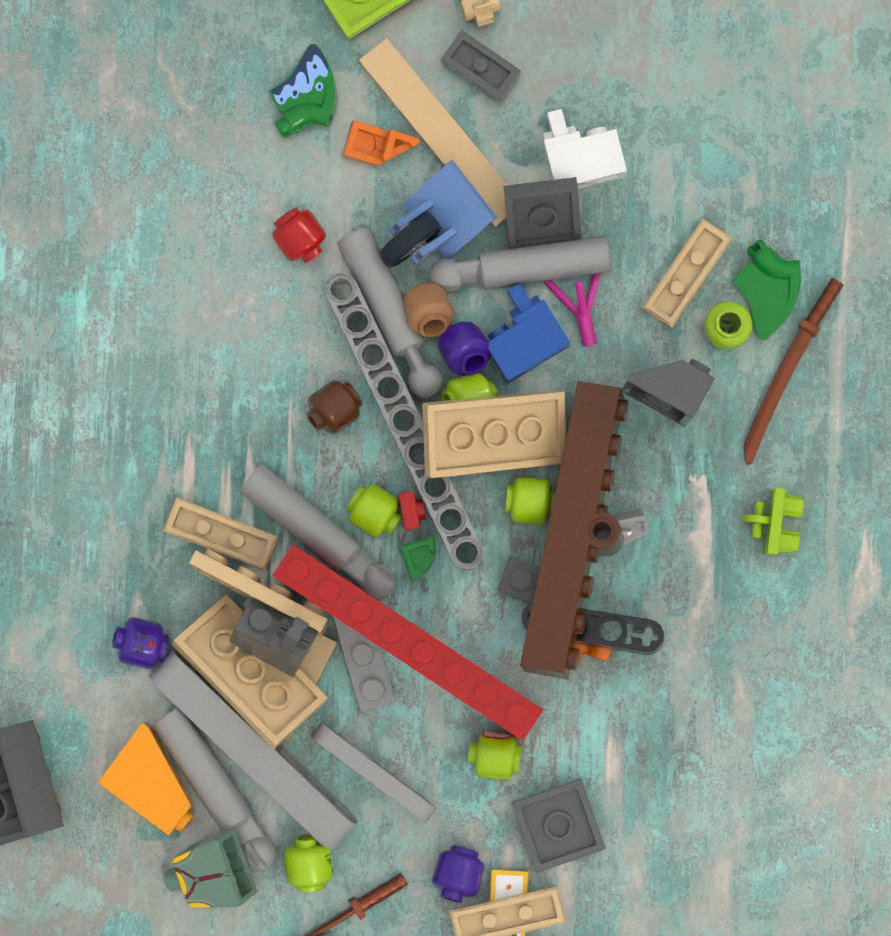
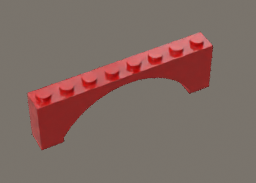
(407, 642)

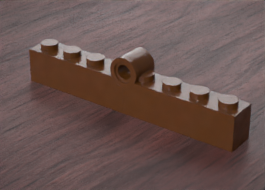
(573, 529)

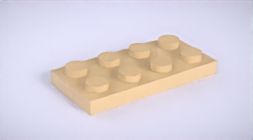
(494, 433)
(247, 584)
(256, 690)

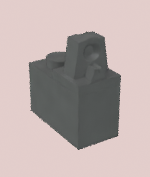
(273, 637)

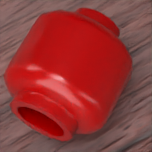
(298, 235)

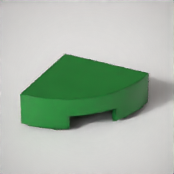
(419, 556)

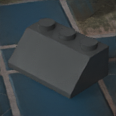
(671, 389)
(25, 785)

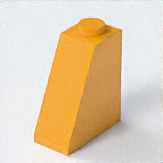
(149, 783)

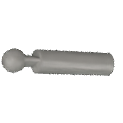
(524, 264)
(388, 309)
(317, 531)
(214, 787)

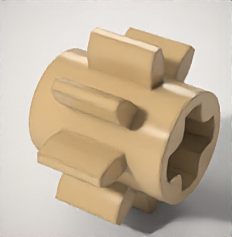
(480, 10)

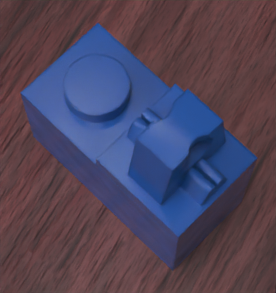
(530, 341)

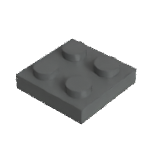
(542, 212)
(558, 825)

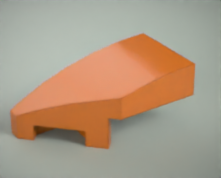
(374, 144)

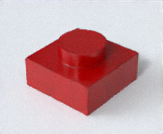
(412, 511)

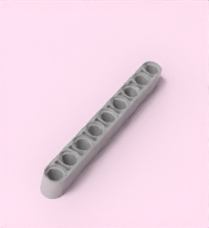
(391, 407)

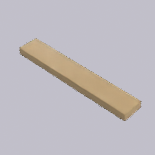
(434, 123)

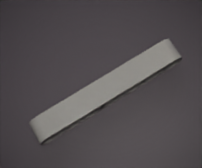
(271, 769)

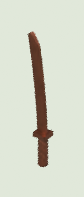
(807, 330)
(363, 904)

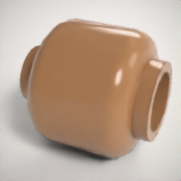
(428, 309)

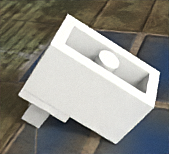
(589, 158)

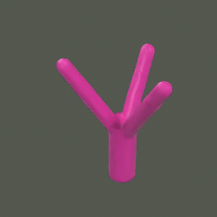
(582, 313)

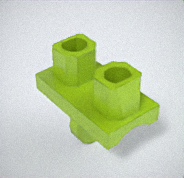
(780, 505)

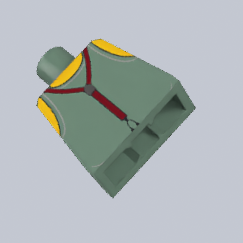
(212, 872)

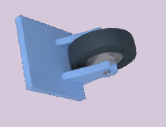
(441, 210)

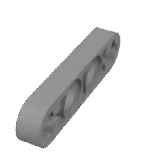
(373, 772)

